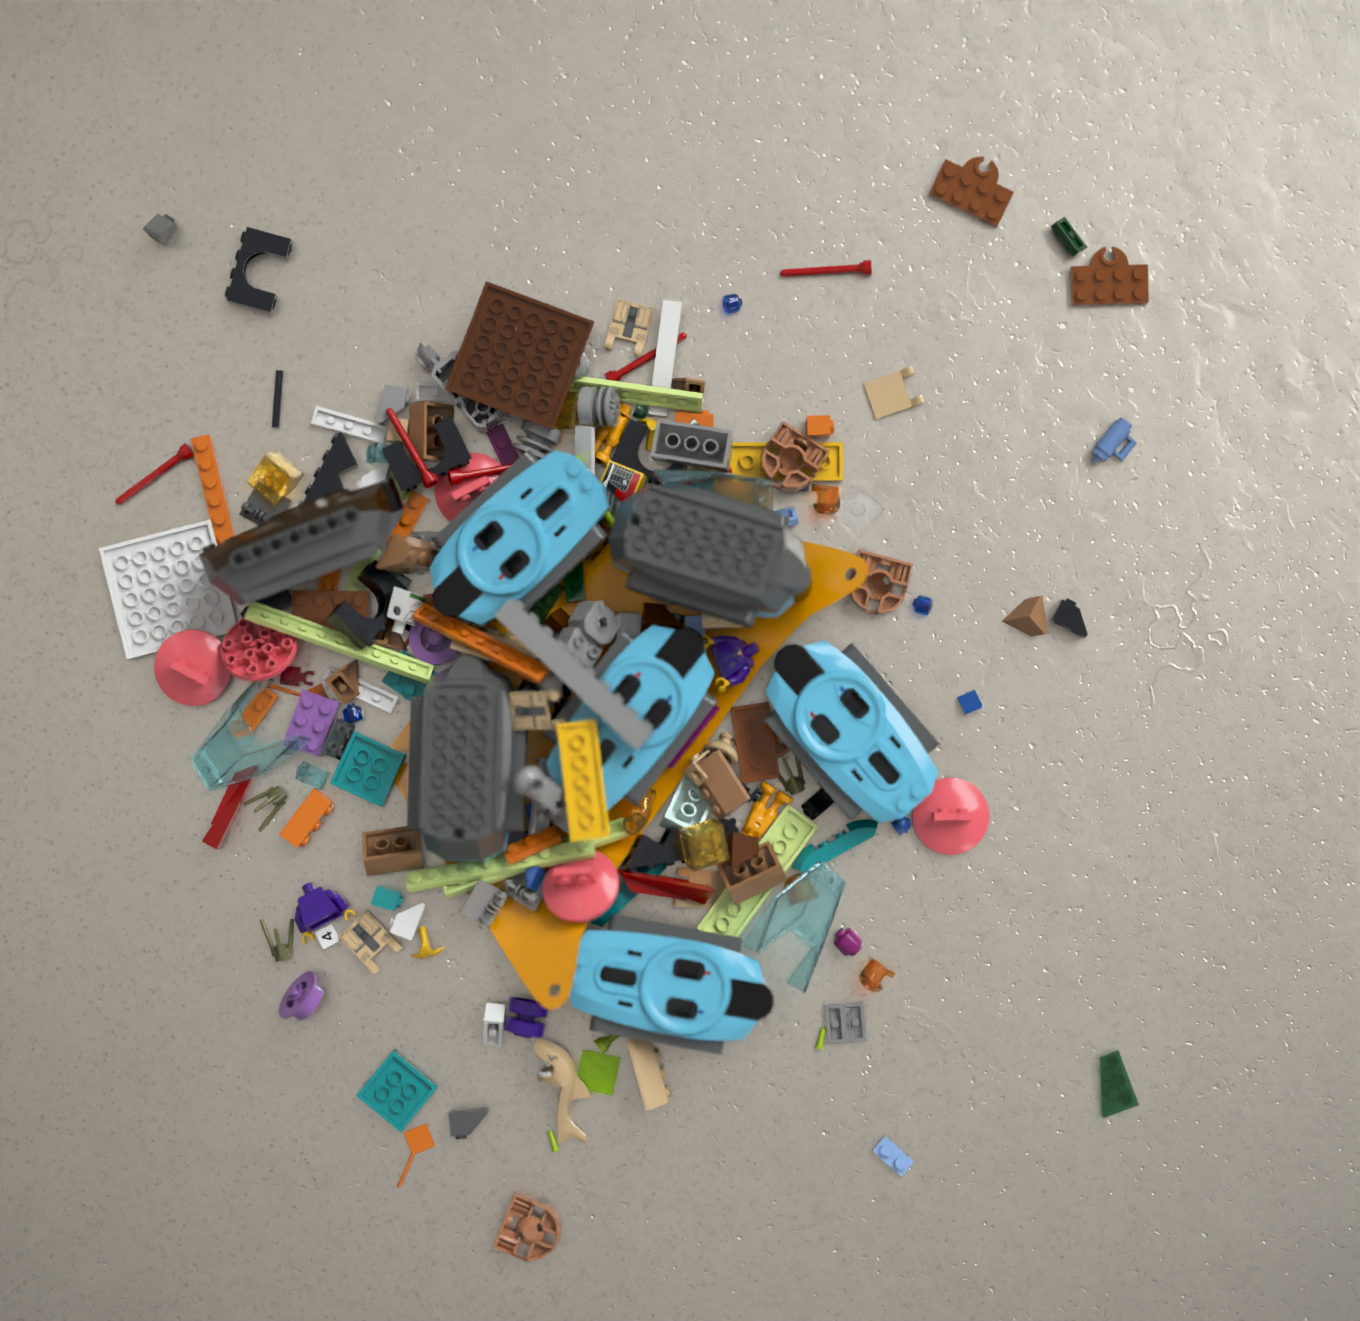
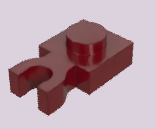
(292, 676)

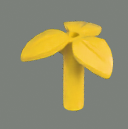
(651, 424)
(425, 949)

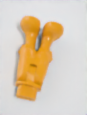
(611, 436)
(760, 817)

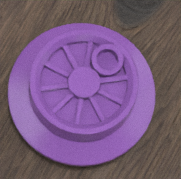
(430, 645)
(301, 997)

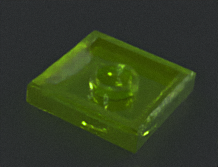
(598, 1071)

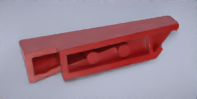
(227, 813)
(666, 886)

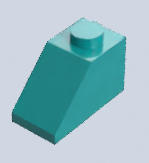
(387, 898)

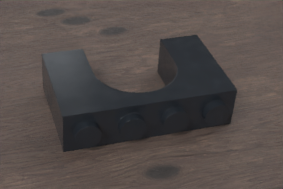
(255, 244)
(628, 448)
(454, 454)
(353, 625)

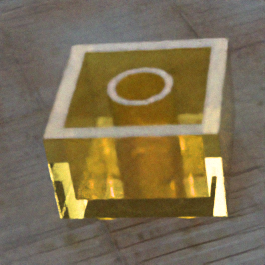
(704, 844)

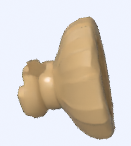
(725, 745)

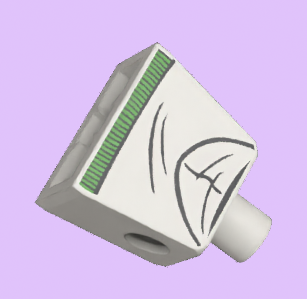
(402, 607)

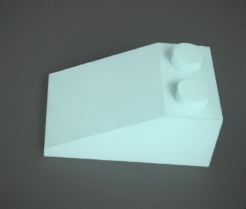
(685, 807)

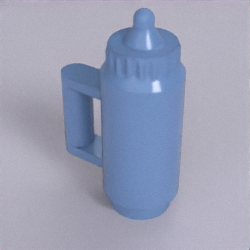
(1111, 441)

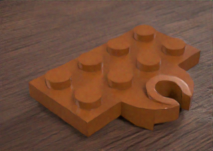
(972, 190)
(1109, 281)
(317, 605)
(756, 743)

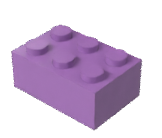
(314, 720)

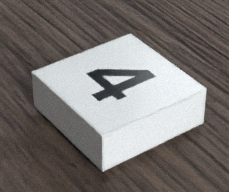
(327, 936)

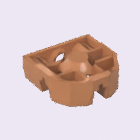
(787, 457)
(874, 580)
(508, 1240)

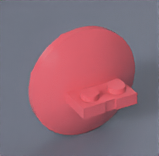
(455, 498)
(256, 651)
(191, 667)
(951, 817)
(581, 888)

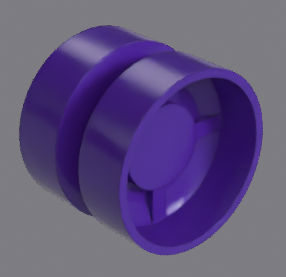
(525, 1022)

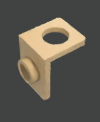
(694, 767)

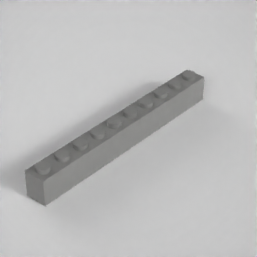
(575, 674)

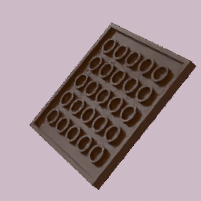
(519, 355)

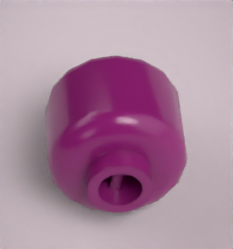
(848, 941)

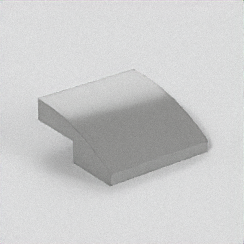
(846, 1022)

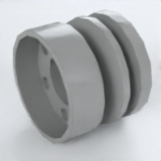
(598, 406)
(537, 439)

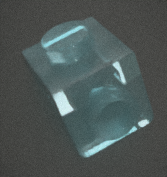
(375, 454)
(311, 775)

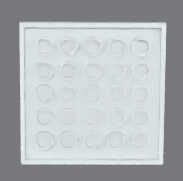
(163, 588)

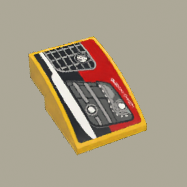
(620, 484)

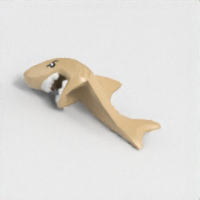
(561, 1073)

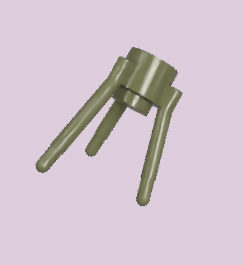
(794, 784)
(275, 795)
(280, 950)

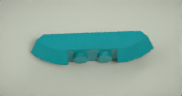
(858, 833)
(624, 896)

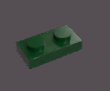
(1069, 236)
(575, 585)

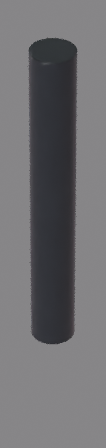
(277, 399)

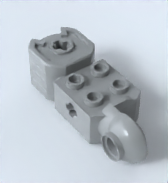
(441, 372)
(587, 629)
(550, 796)

